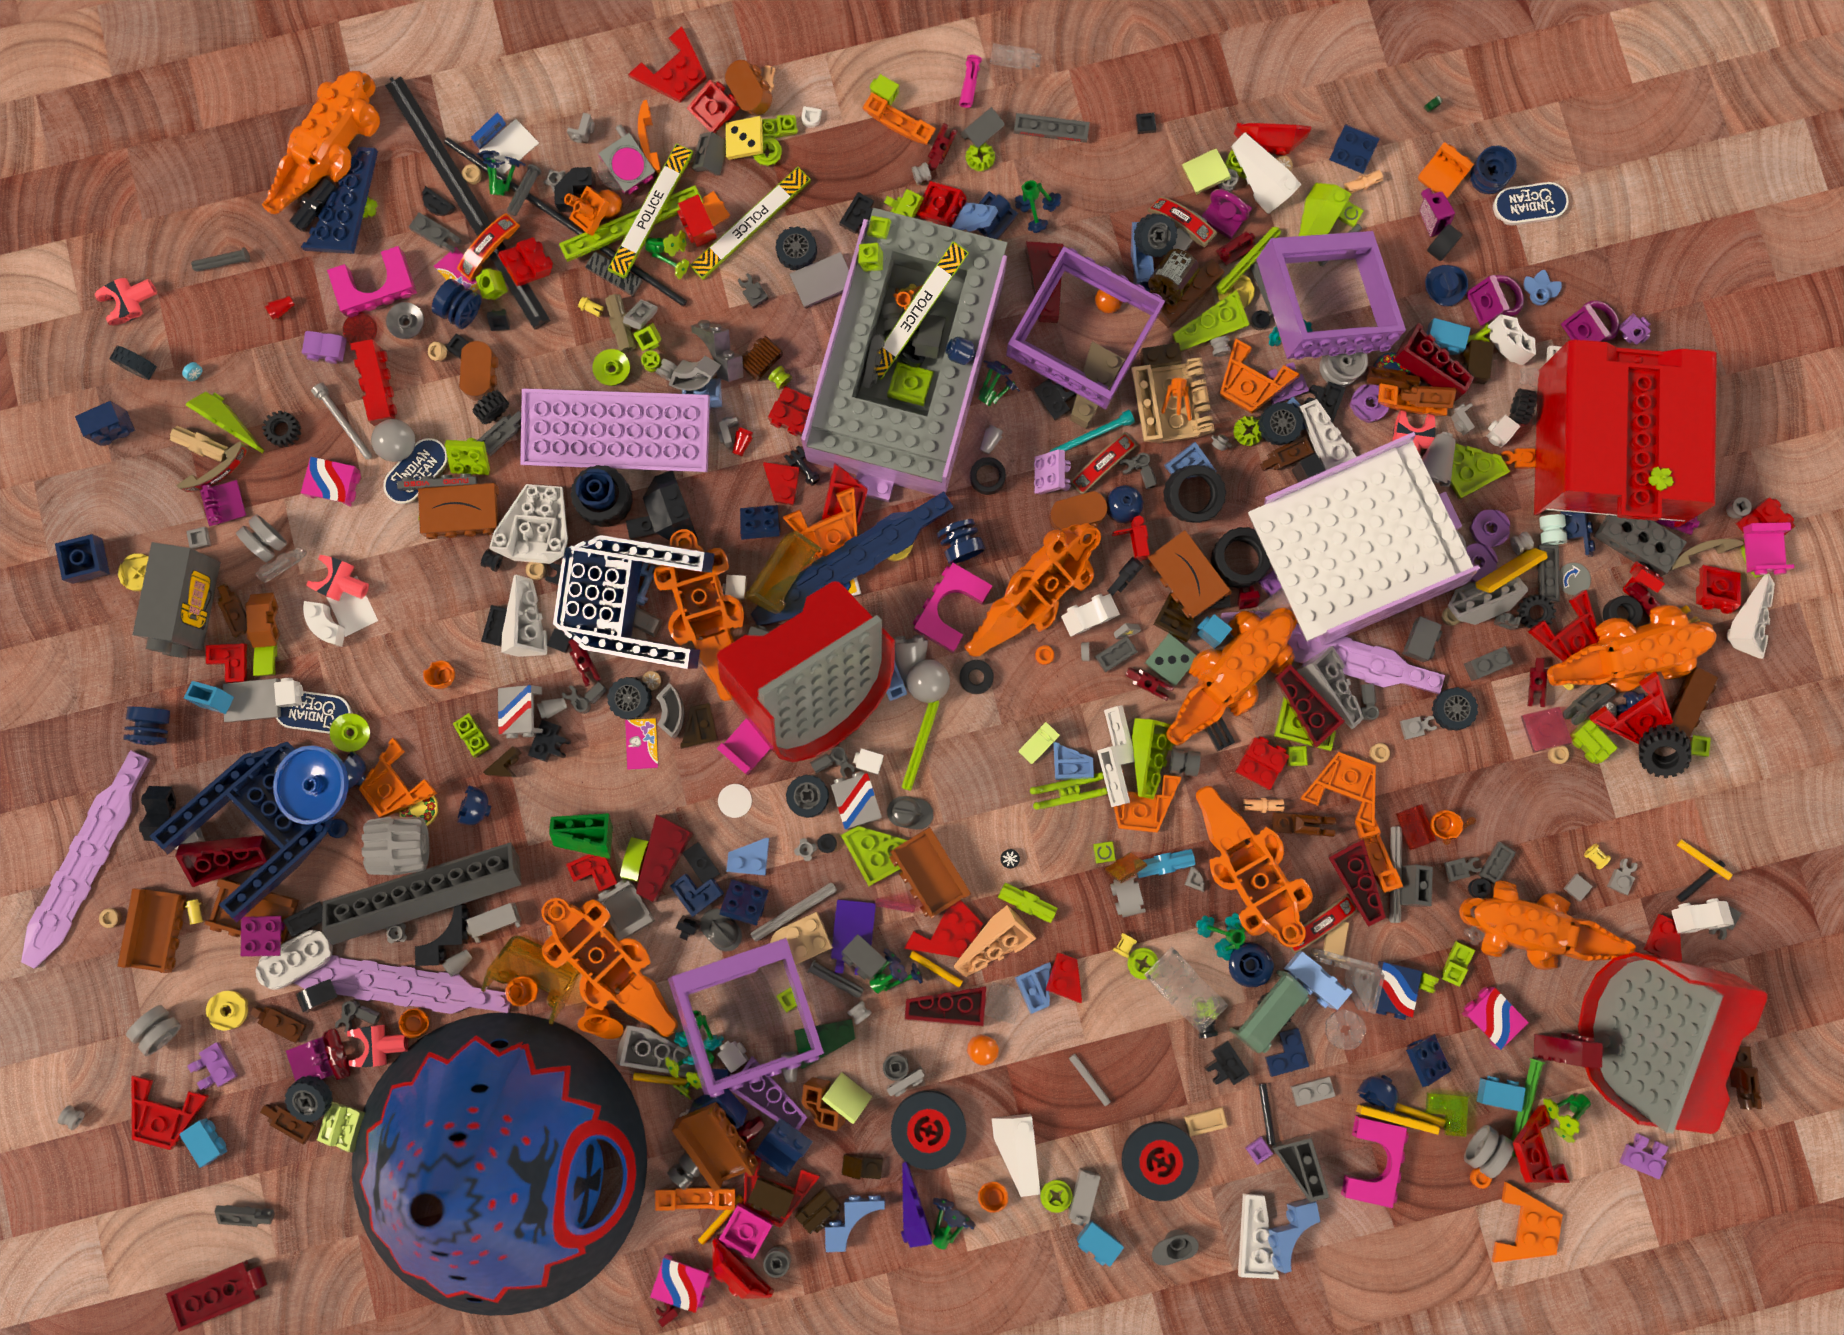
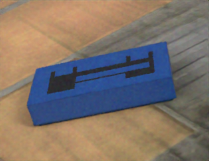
(488, 130)

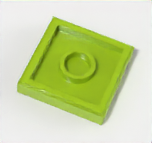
(910, 384)

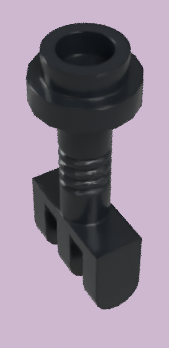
(811, 477)

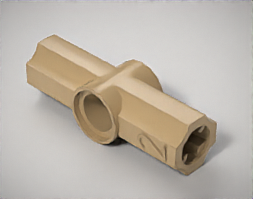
(198, 443)

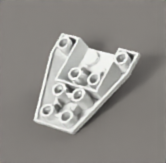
(533, 526)

